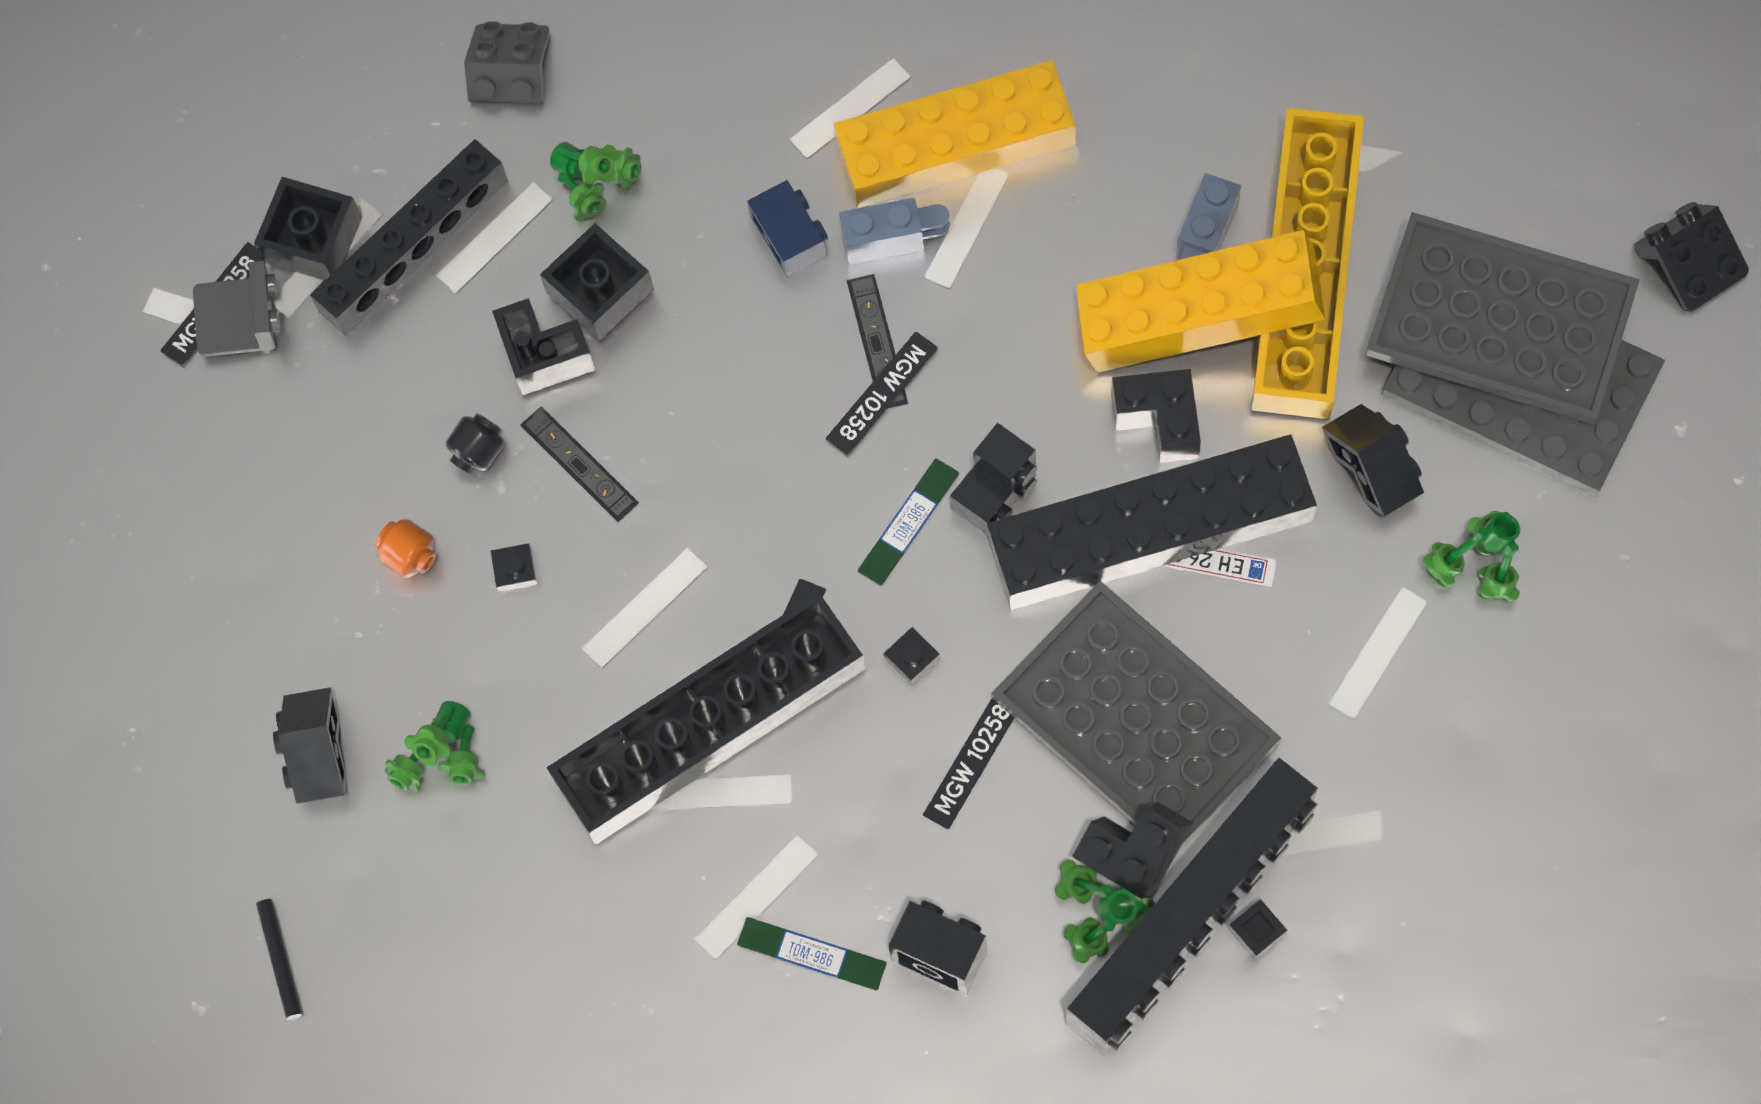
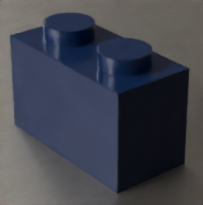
(787, 228)

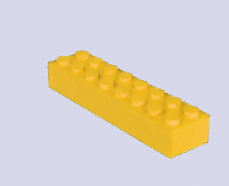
(1318, 196)

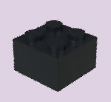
(307, 228)
(597, 281)
(938, 946)

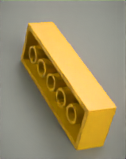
(955, 134)
(1200, 301)

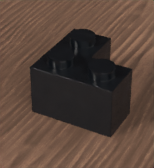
(541, 356)
(1162, 402)
(1376, 456)
(1000, 475)
(310, 745)
(1137, 857)

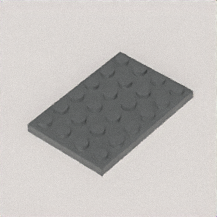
(1503, 317)
(1544, 439)
(1134, 713)

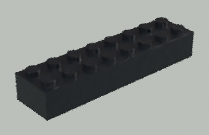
(1151, 521)
(707, 717)
(1191, 906)

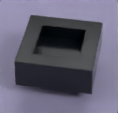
(513, 567)
(911, 655)
(1257, 929)

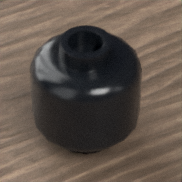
(475, 443)

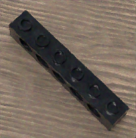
(409, 237)

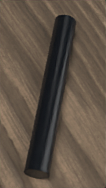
(278, 959)

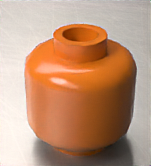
(405, 548)

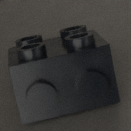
(1695, 253)

